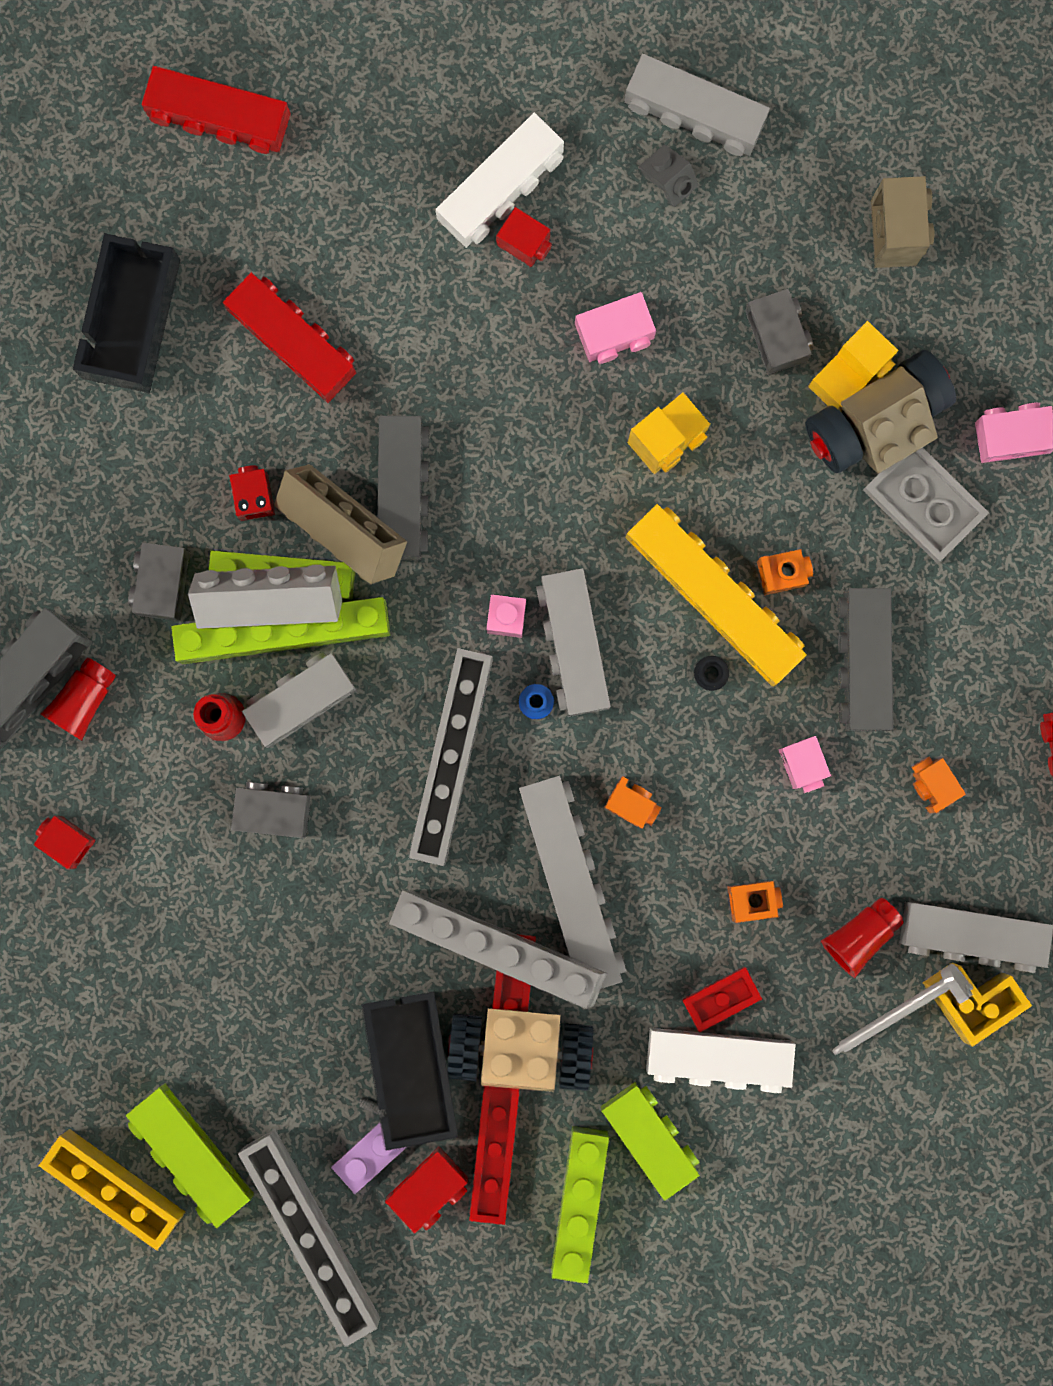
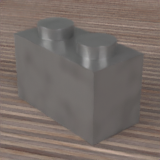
(779, 331)
(159, 581)
(271, 812)

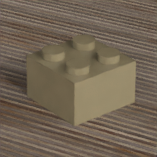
(901, 221)

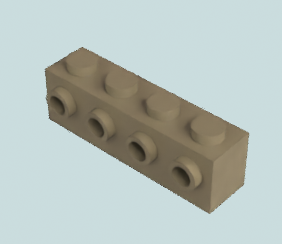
(340, 523)

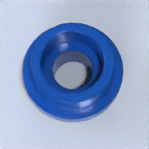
(528, 710)

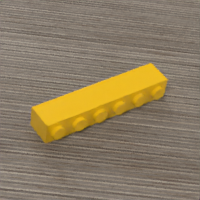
(715, 595)

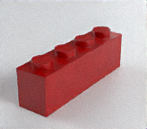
(216, 110)
(290, 337)

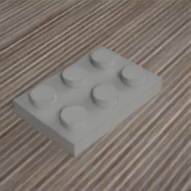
(926, 503)

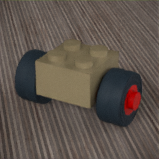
(885, 417)

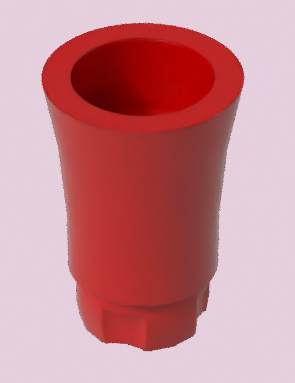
(80, 698)
(231, 719)
(863, 936)

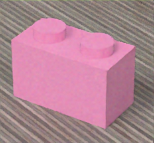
(615, 328)
(1015, 433)

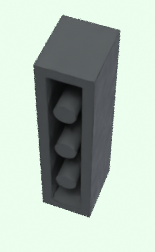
(401, 479)
(867, 659)

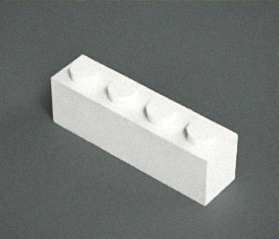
(500, 180)
(720, 1058)

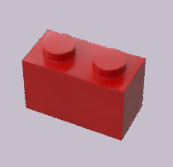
(427, 1191)

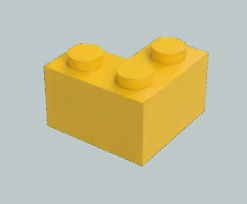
(859, 362)
(667, 432)
(985, 1010)

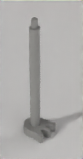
(952, 980)

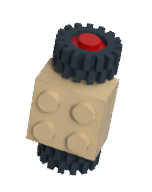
(520, 1051)

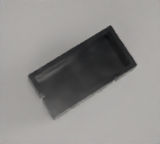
(127, 313)
(409, 1071)

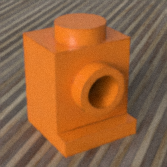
(773, 578)
(936, 783)
(632, 804)
(739, 901)

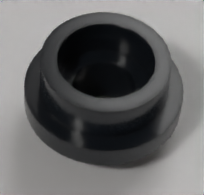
(721, 667)

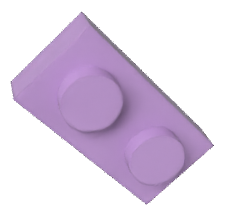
(364, 1160)

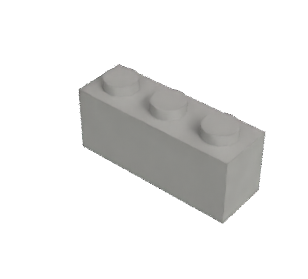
(298, 699)

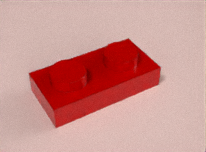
(721, 999)

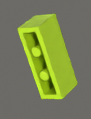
(651, 1140)

